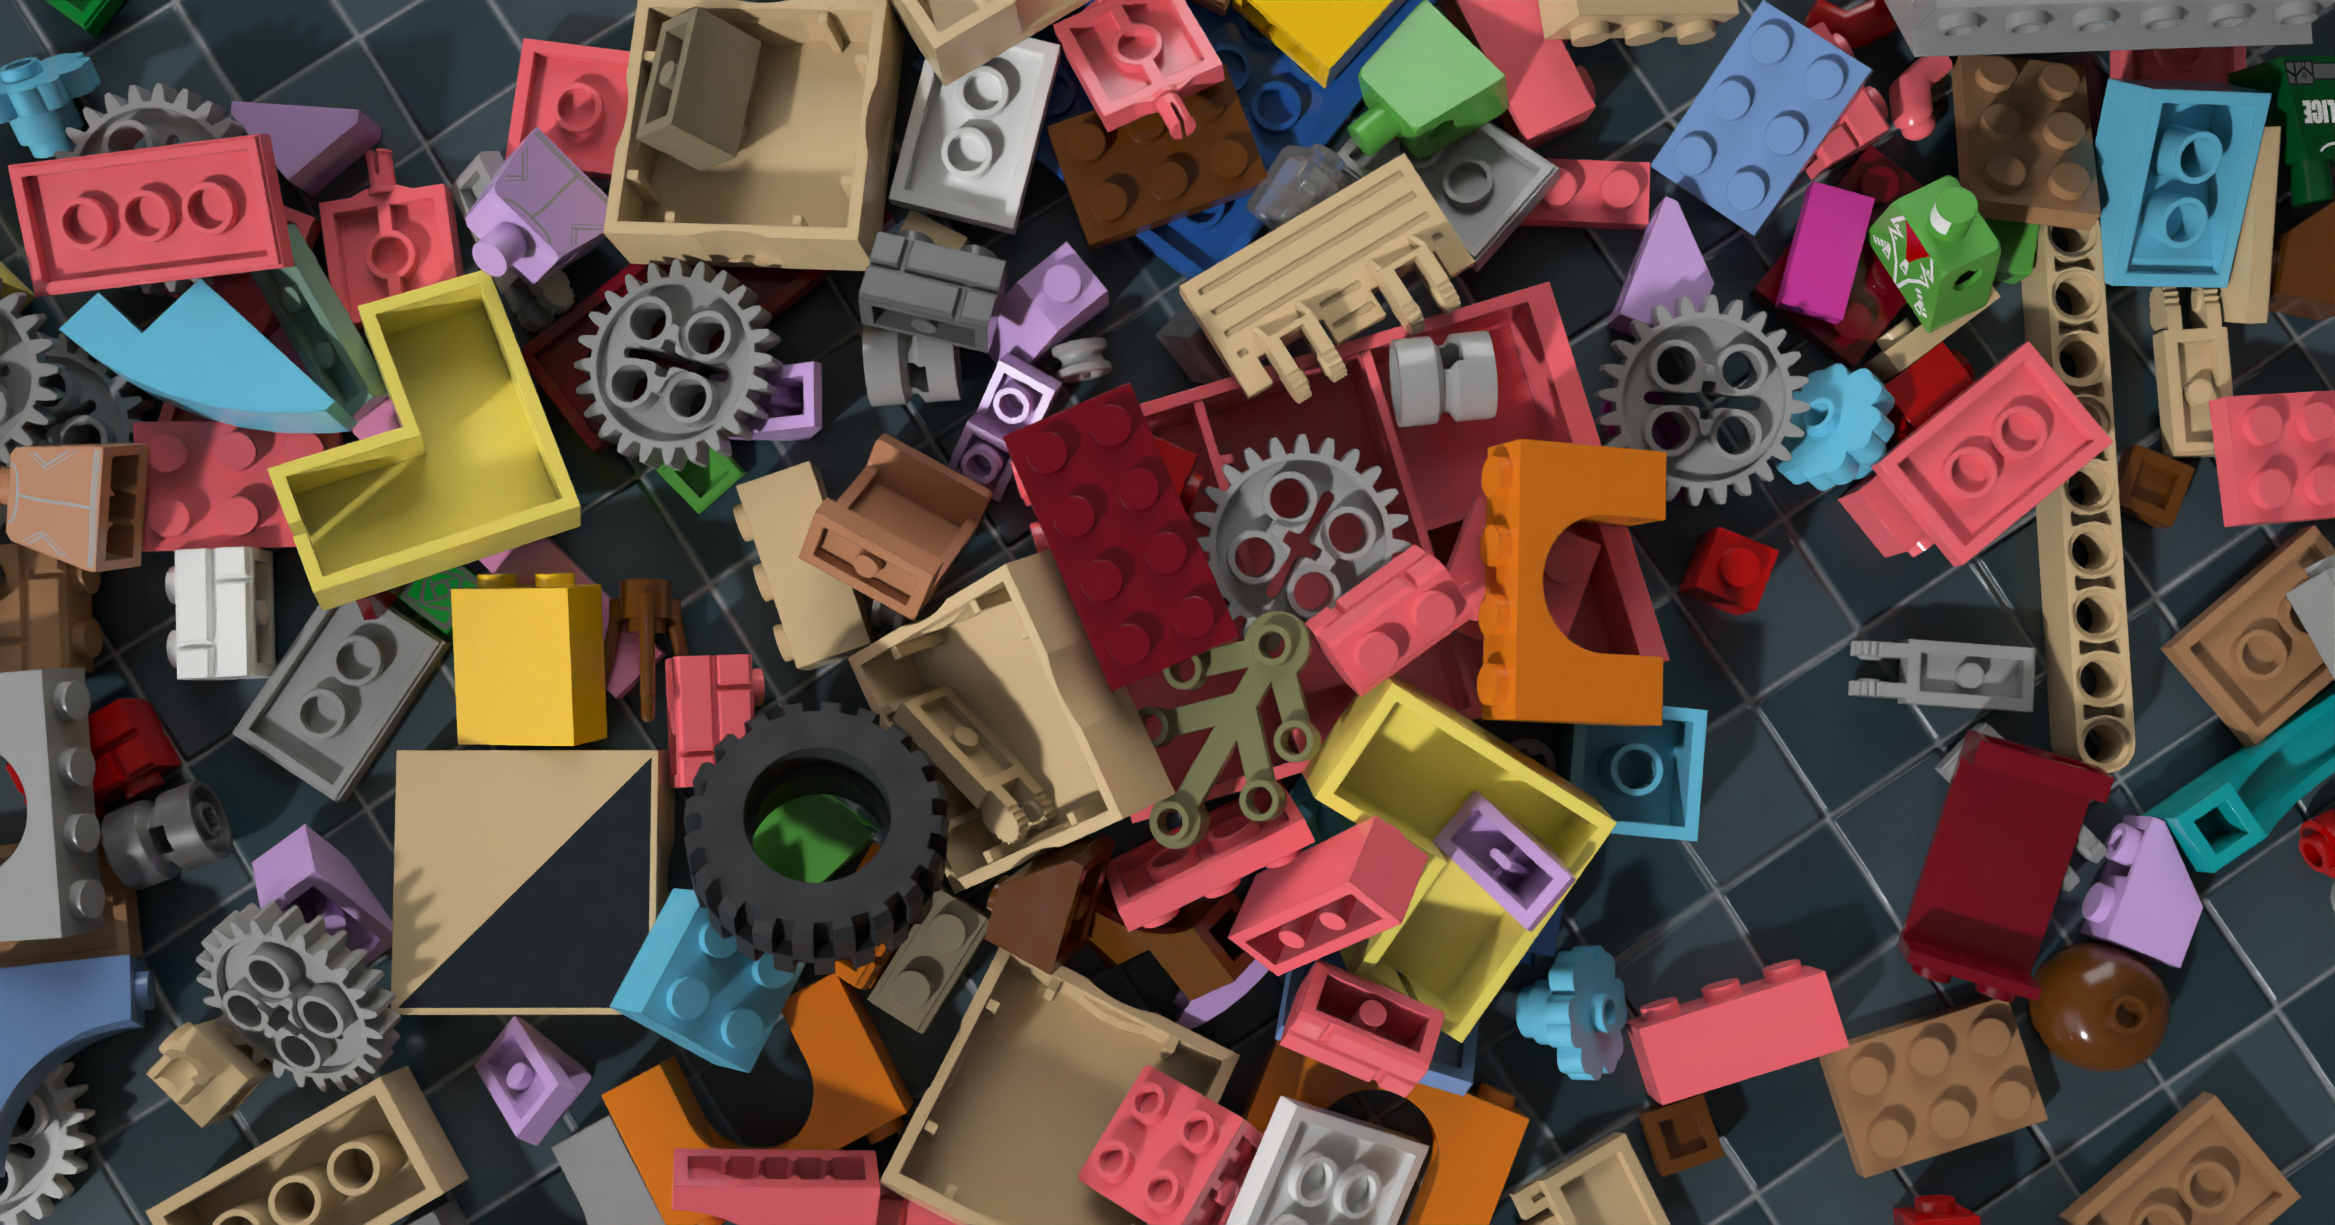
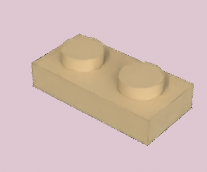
(1907, 343)

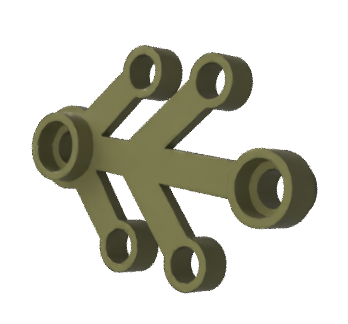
(1235, 723)

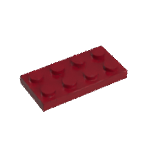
(1120, 537)

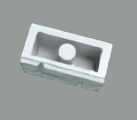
(222, 614)

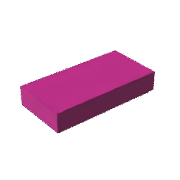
(1825, 252)

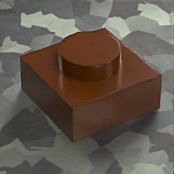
(2151, 485)
(1680, 1134)

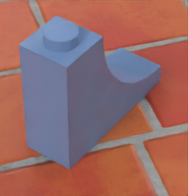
(56, 1012)

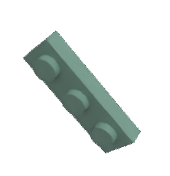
(322, 330)

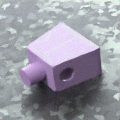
(536, 213)

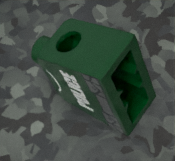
(2305, 110)

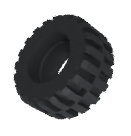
(801, 758)

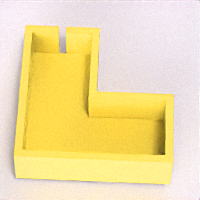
(461, 473)
(1415, 768)

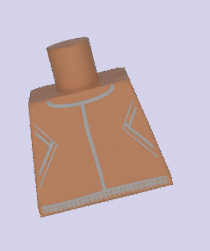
(78, 502)

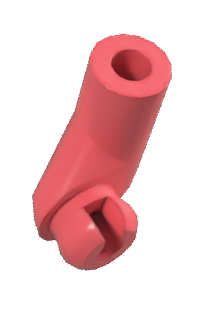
(1912, 98)

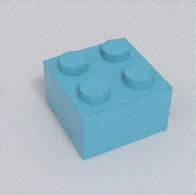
(1641, 773)
(702, 989)

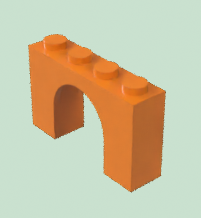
(1527, 662)
(853, 1094)
(1470, 1135)

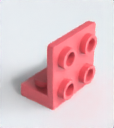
(1172, 1154)

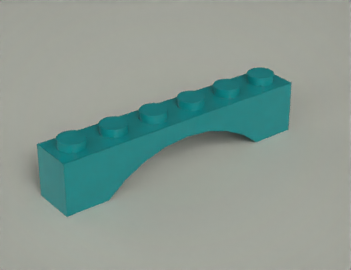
(2251, 789)

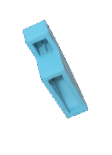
(208, 364)

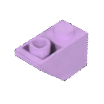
(2143, 894)

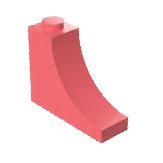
(778, 1185)

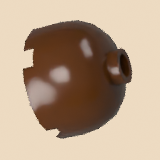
(2100, 1007)

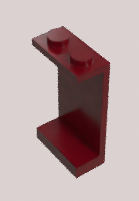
(1997, 864)

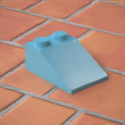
(2175, 178)

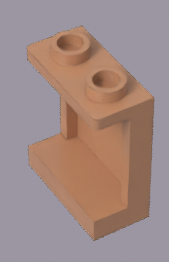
(897, 527)

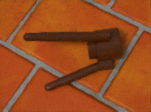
(645, 608)

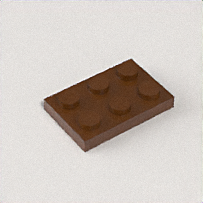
(1146, 178)

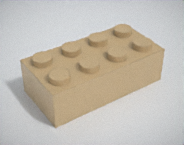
(346, 1165)

